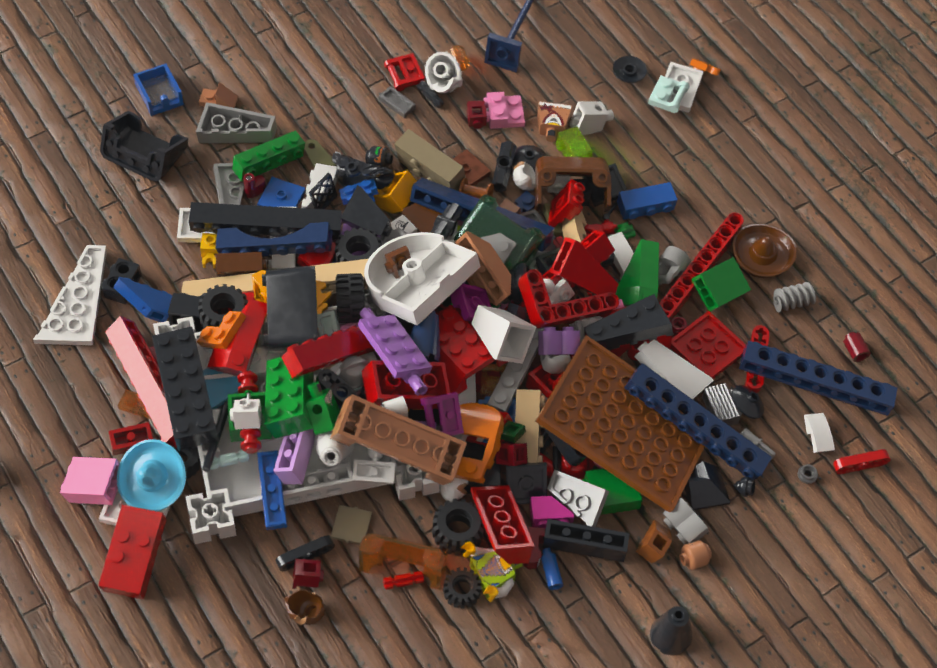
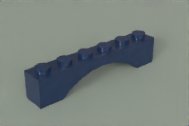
(311, 238)

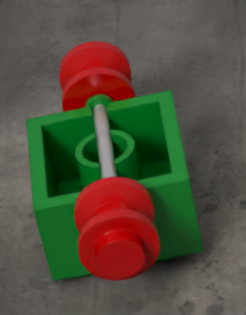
(250, 437)

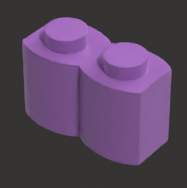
(558, 342)

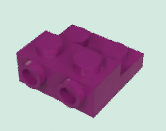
(468, 298)

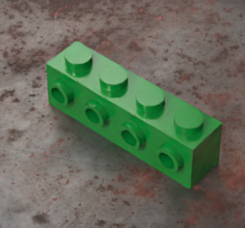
(269, 155)

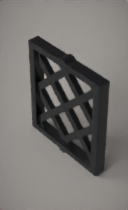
(328, 178)

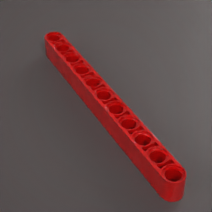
(702, 262)

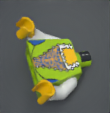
(495, 573)

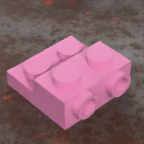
(504, 110)

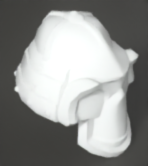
(443, 72)

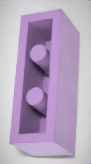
(294, 457)

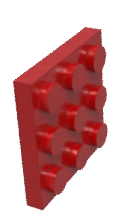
(708, 345)

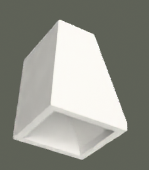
(503, 333)

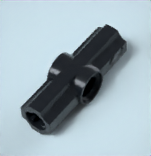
(504, 166)
(446, 223)

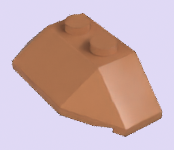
(492, 273)

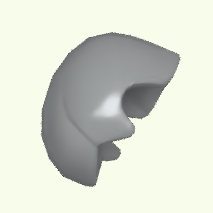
(555, 364)

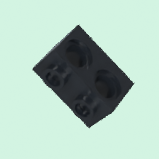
(122, 266)

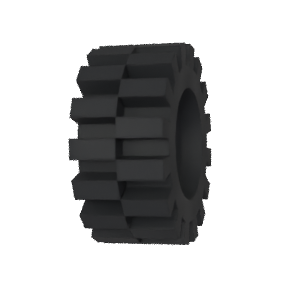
(462, 599)

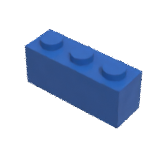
(647, 201)

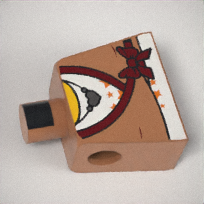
(552, 119)

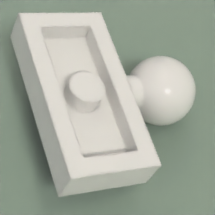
(560, 292)
(374, 470)

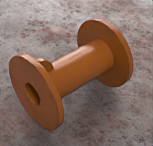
(474, 191)

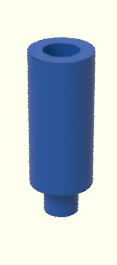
(551, 570)

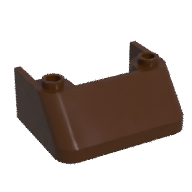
(550, 166)

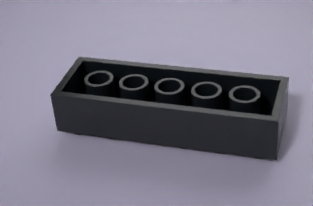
(185, 388)

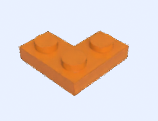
(221, 336)

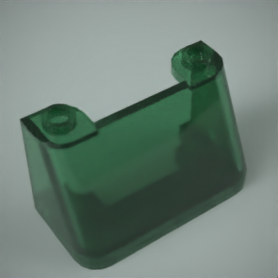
(486, 221)

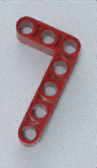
(566, 309)

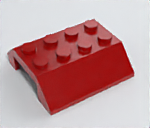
(461, 349)

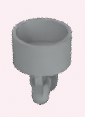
(671, 264)

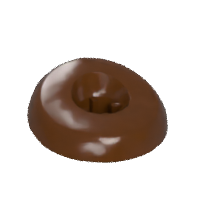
(764, 250)

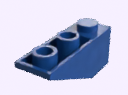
(147, 300)

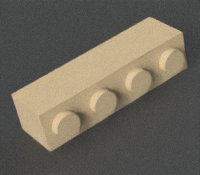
(528, 406)

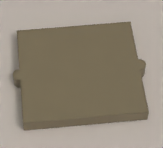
(351, 524)

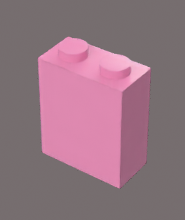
(91, 481)

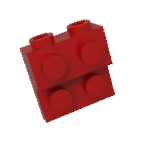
(566, 203)

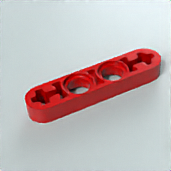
(764, 341)

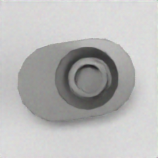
(350, 371)

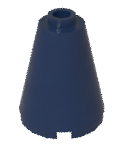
(427, 337)

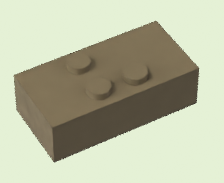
(428, 161)

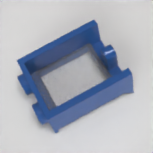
(158, 89)

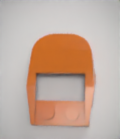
(485, 423)

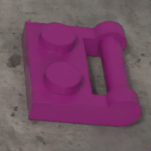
(448, 413)

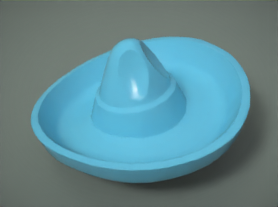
(151, 475)

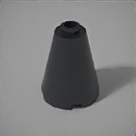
(672, 631)

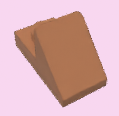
(221, 96)

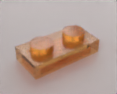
(132, 404)

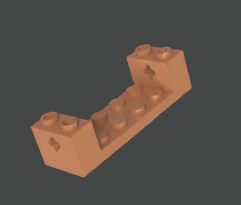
(399, 438)

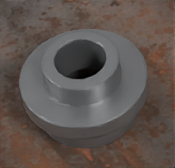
(809, 469)

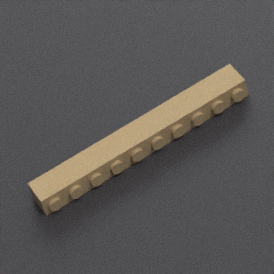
(324, 273)

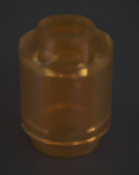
(460, 55)

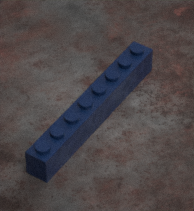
(439, 197)

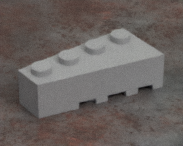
(234, 125)

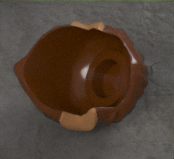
(305, 607)

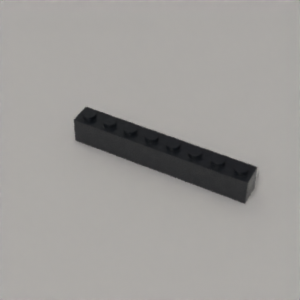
(259, 219)

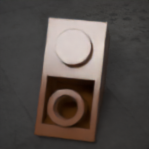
(655, 542)

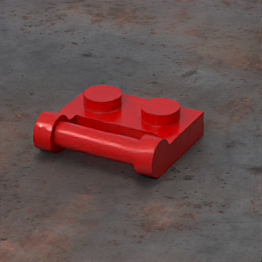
(409, 69)

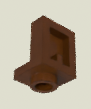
(396, 259)

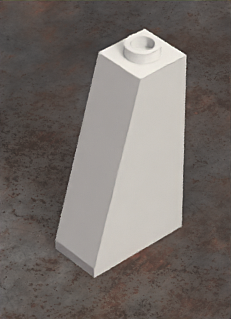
(673, 368)

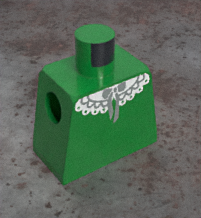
(321, 408)

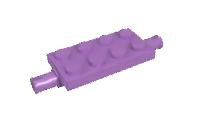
(395, 348)

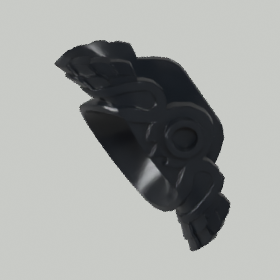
(356, 171)

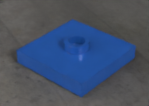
(281, 194)

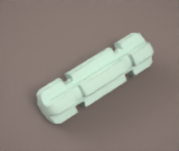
(230, 459)

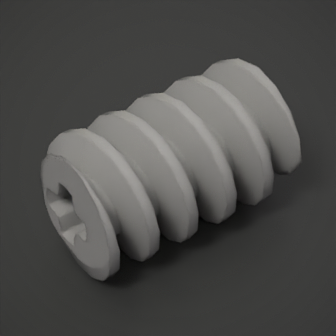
(793, 296)

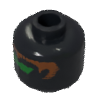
(379, 156)

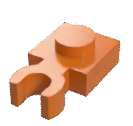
(700, 65)

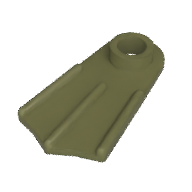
(318, 154)

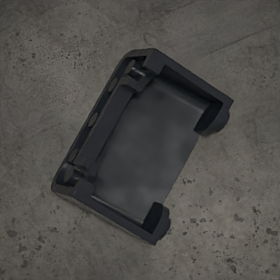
(137, 150)
(290, 306)

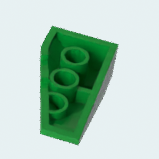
(641, 274)

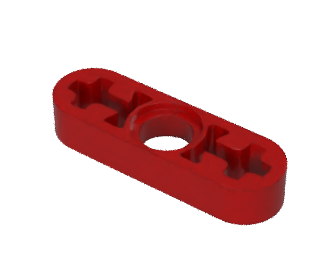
(861, 461)

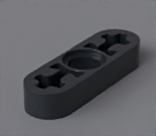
(307, 551)

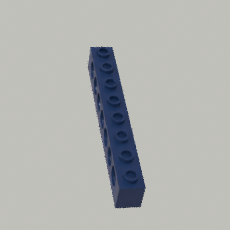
(789, 373)
(707, 422)

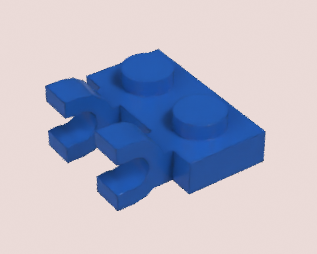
(368, 186)

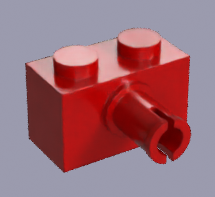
(124, 438)

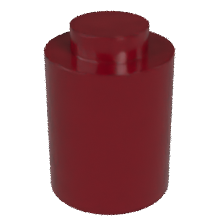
(856, 347)

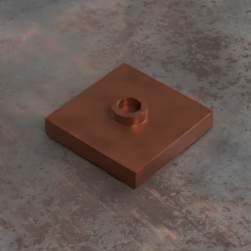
(474, 169)

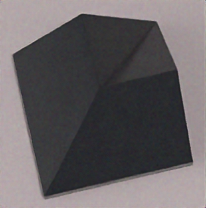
(706, 487)

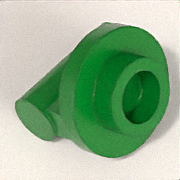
(626, 229)

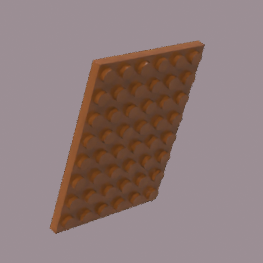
(618, 429)

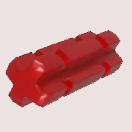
(403, 580)

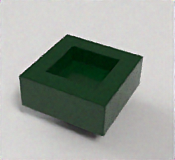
(513, 432)

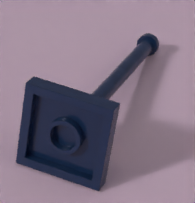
(506, 51)

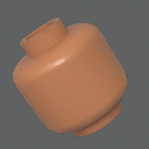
(695, 555)

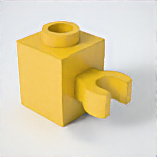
(208, 249)

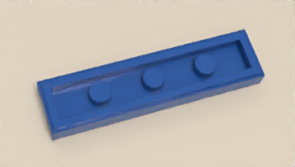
(271, 491)

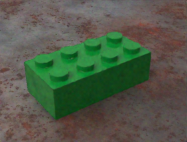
(286, 400)

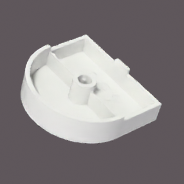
(426, 278)

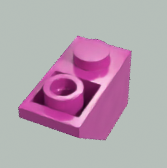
(548, 508)

